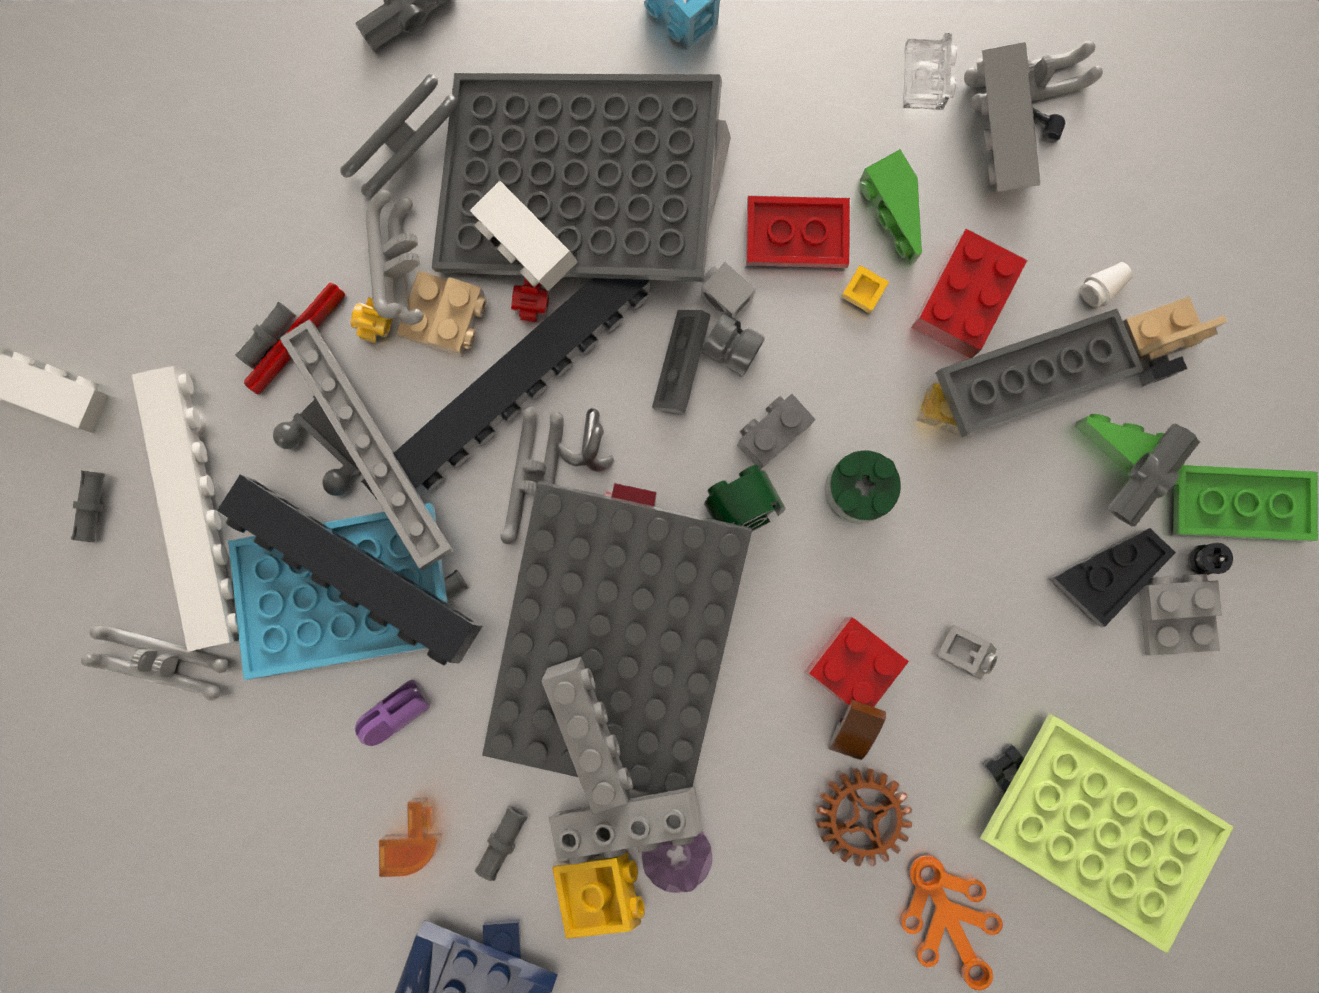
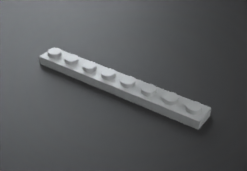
(366, 445)

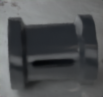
(1214, 550)

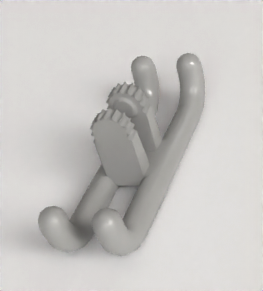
(1043, 70)
(391, 258)
(530, 472)
(155, 661)

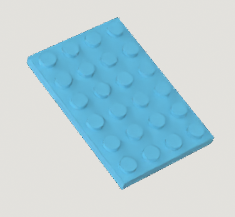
(301, 626)

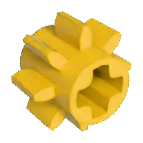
(369, 322)

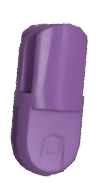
(391, 714)

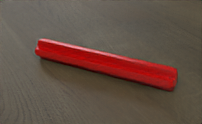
(278, 355)

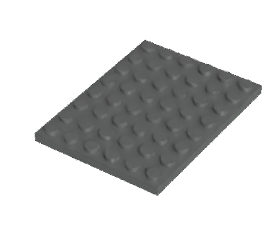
(598, 159)
(644, 608)

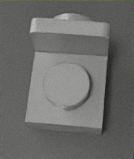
(968, 652)

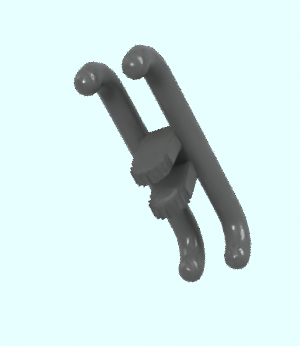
(400, 136)

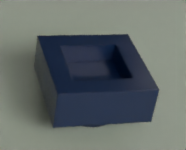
(503, 936)

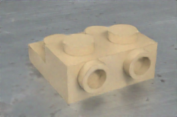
(448, 313)

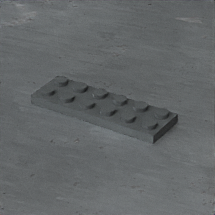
(1038, 372)

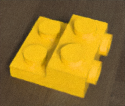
(598, 896)

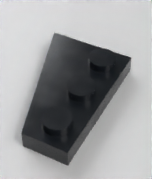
(1114, 576)

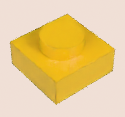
(865, 289)

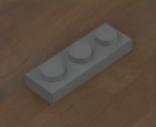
(681, 361)

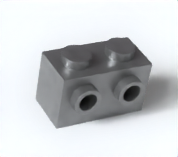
(771, 435)

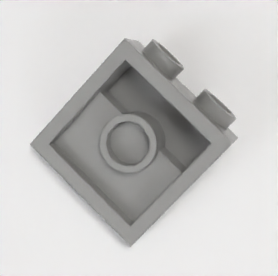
(1180, 615)

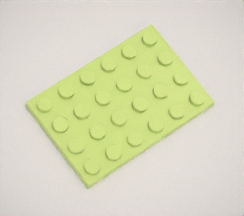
(1107, 833)

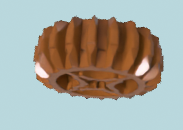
(848, 823)

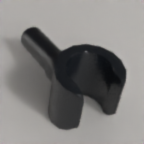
(1054, 124)

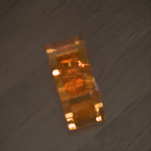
(412, 851)

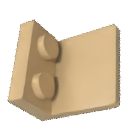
(1169, 329)

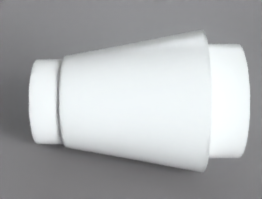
(1105, 285)

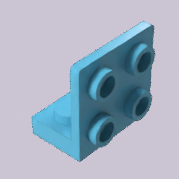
(685, 21)

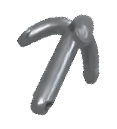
(591, 441)

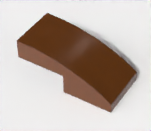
(857, 730)

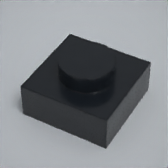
(1161, 369)

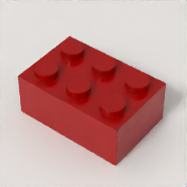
(969, 293)

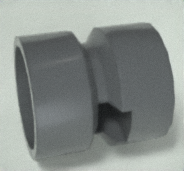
(733, 343)

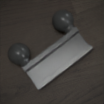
(315, 421)

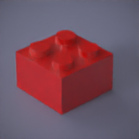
(856, 664)

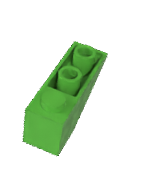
(895, 194)
(1120, 443)

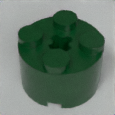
(877, 473)
(744, 500)

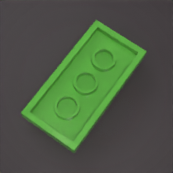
(1246, 503)

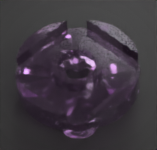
(684, 875)

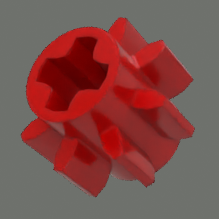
(530, 301)

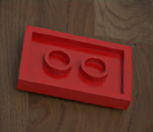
(798, 231)

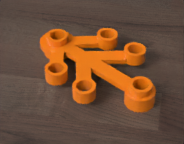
(948, 915)

